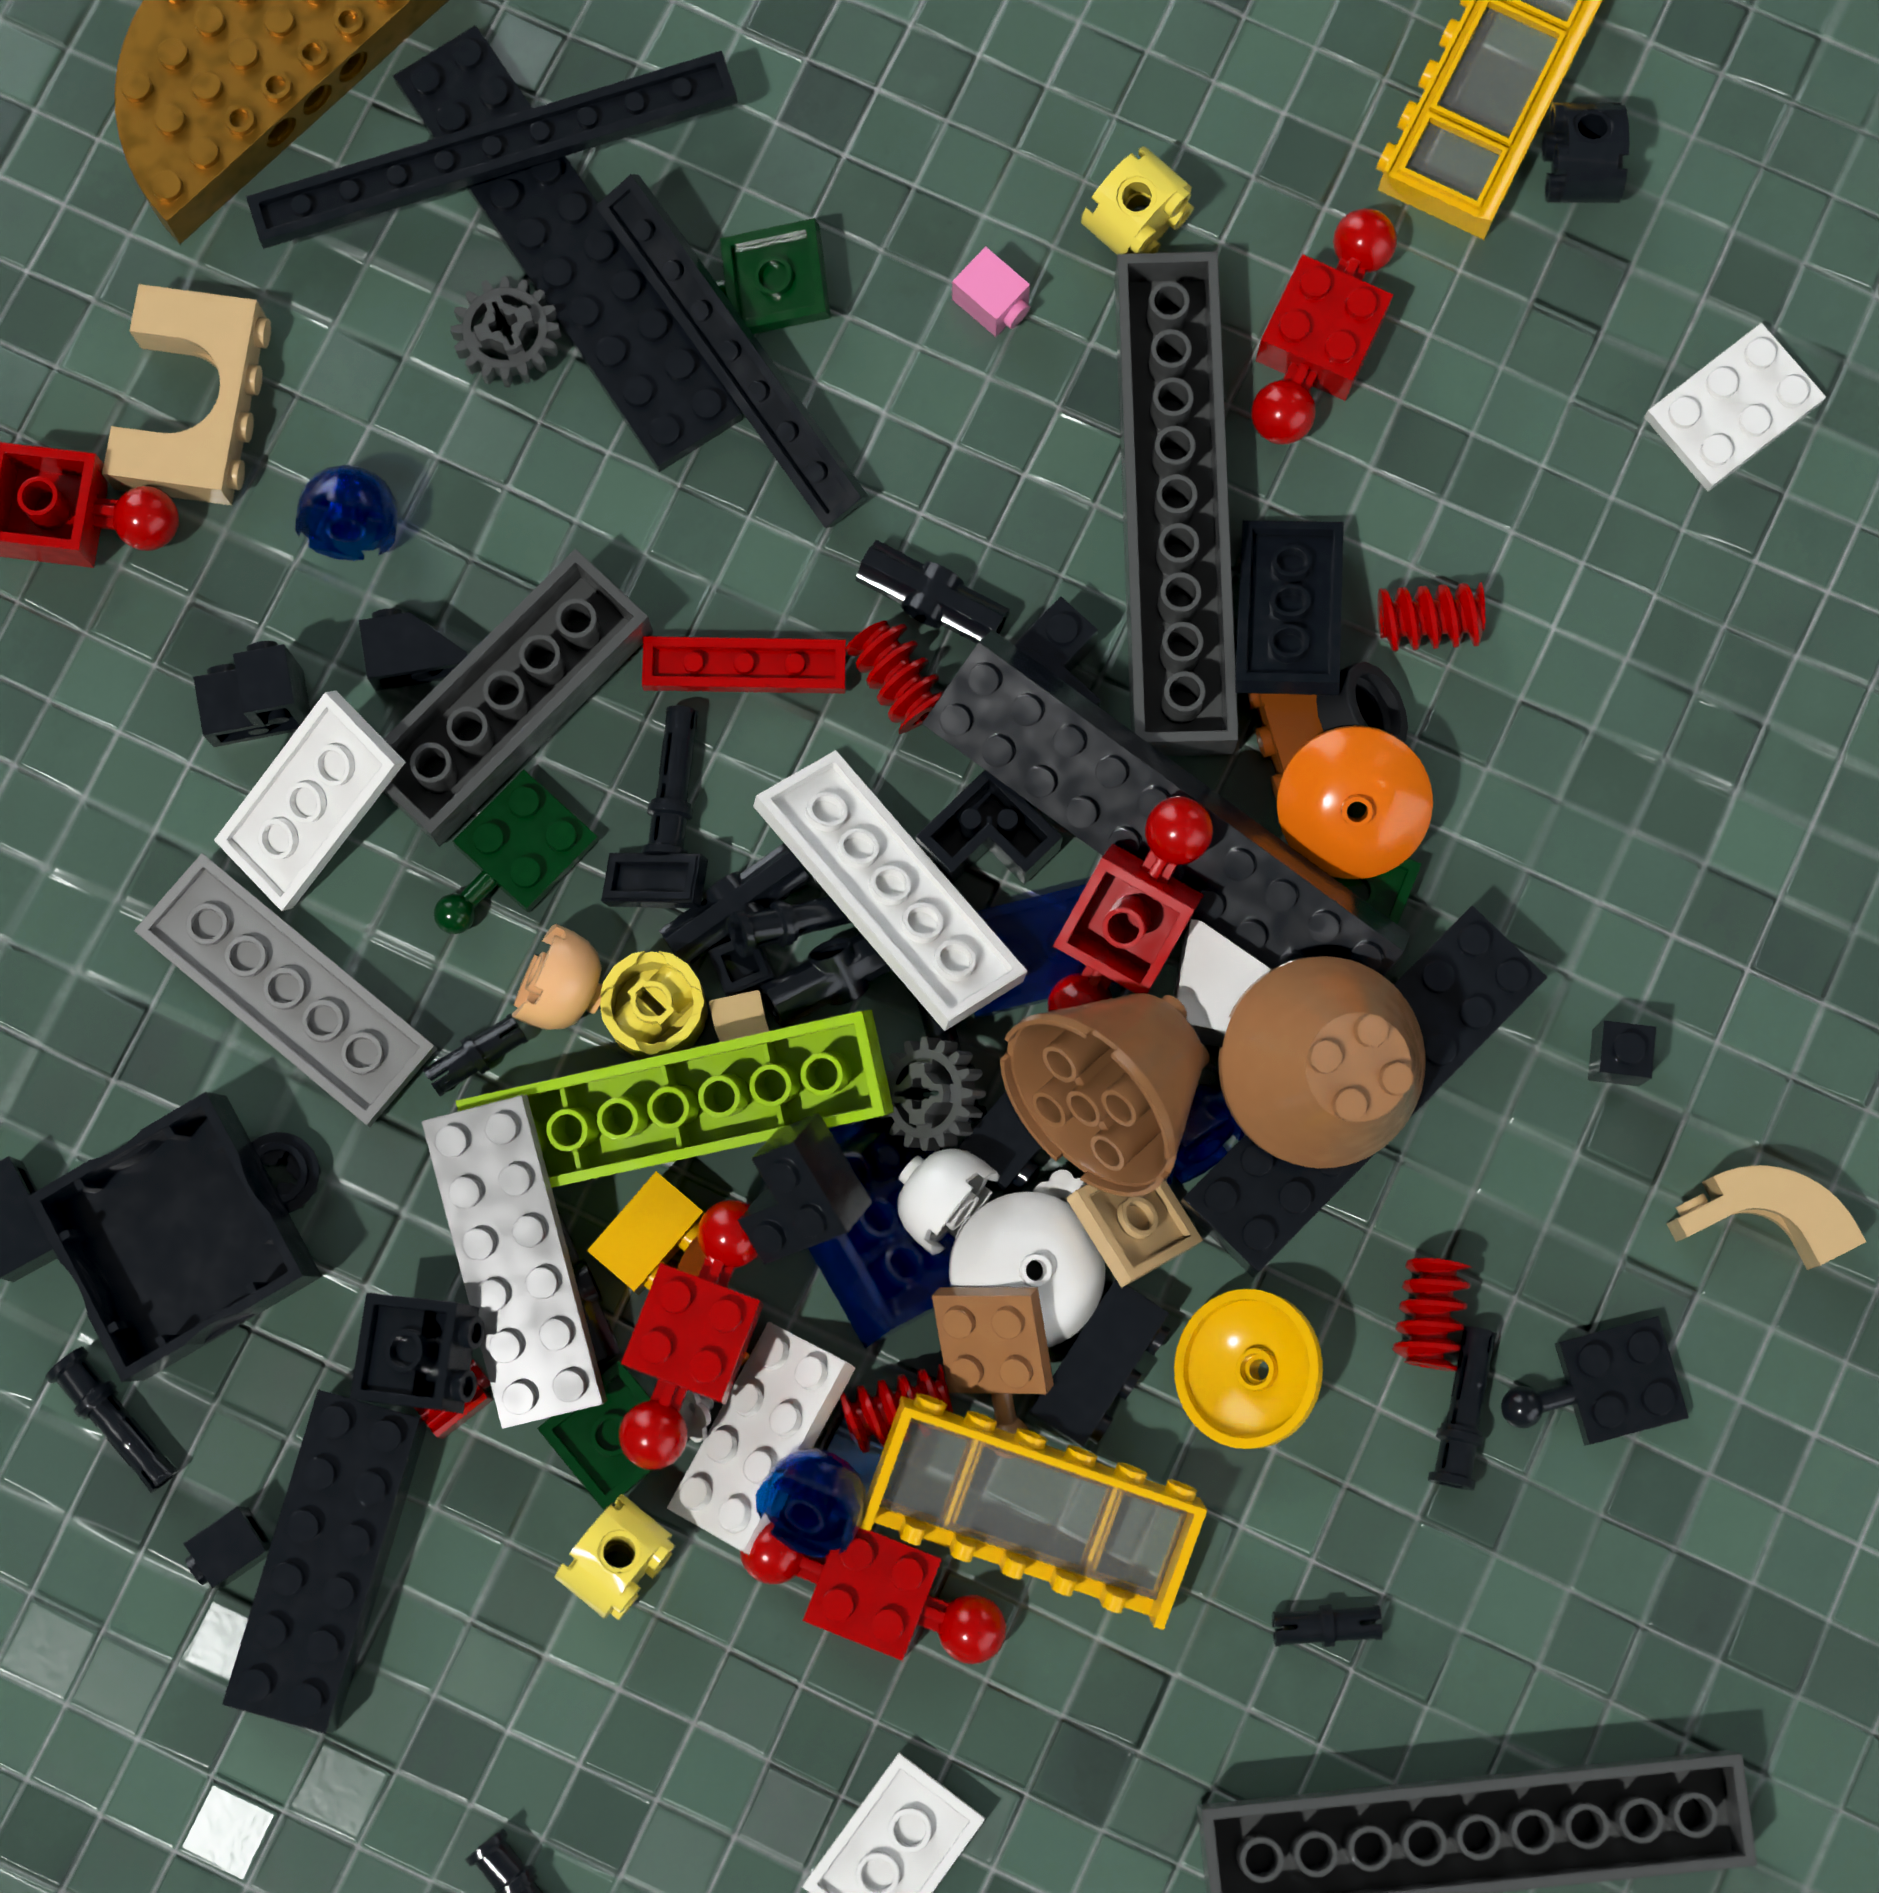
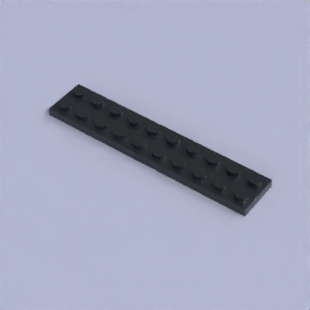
(578, 261)

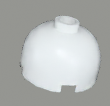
(942, 1194)

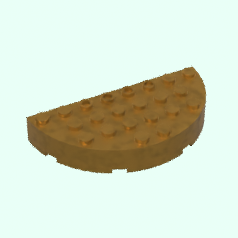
(231, 83)

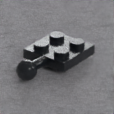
(1613, 1379)

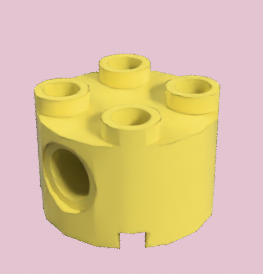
(1135, 184)
(653, 1004)
(617, 1529)

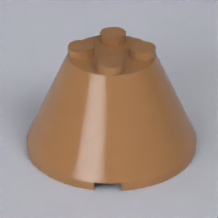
(1322, 1062)
(1107, 1086)

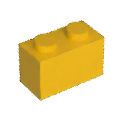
(647, 1233)

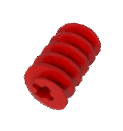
(1431, 616)
(895, 673)
(1431, 1313)
(875, 1415)

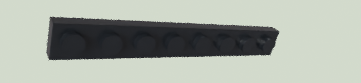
(732, 351)

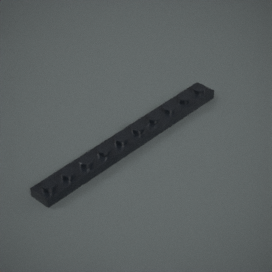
(491, 149)

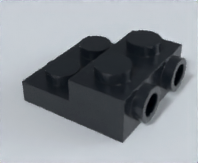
(417, 1353)

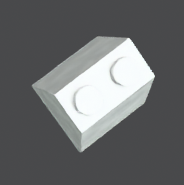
(1212, 980)

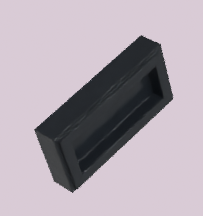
(654, 880)

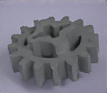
(526, 323)
(934, 1119)

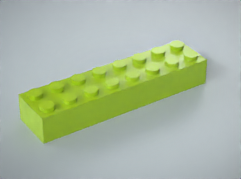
(705, 1098)

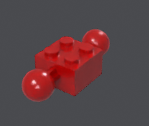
(1324, 327)
(58, 504)
(1133, 908)
(690, 1338)
(880, 1595)

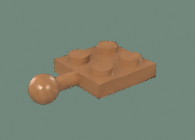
(994, 1345)

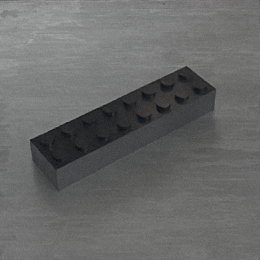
(1460, 998)

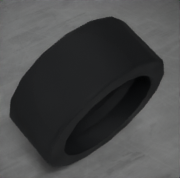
(1375, 695)

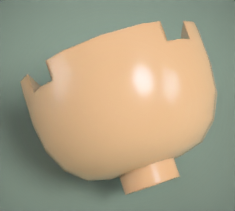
(560, 982)

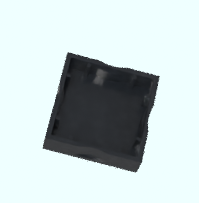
(174, 1237)

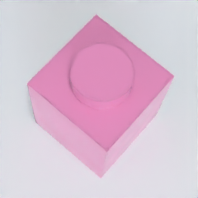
(992, 292)

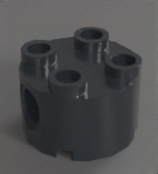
(1586, 152)

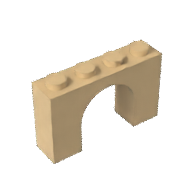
(205, 458)

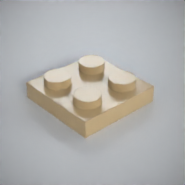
(1135, 1231)

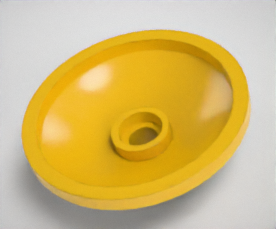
(1221, 1361)

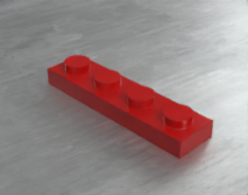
(744, 665)

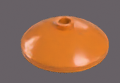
(1348, 768)

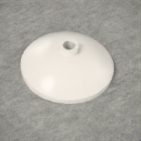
(1027, 1227)

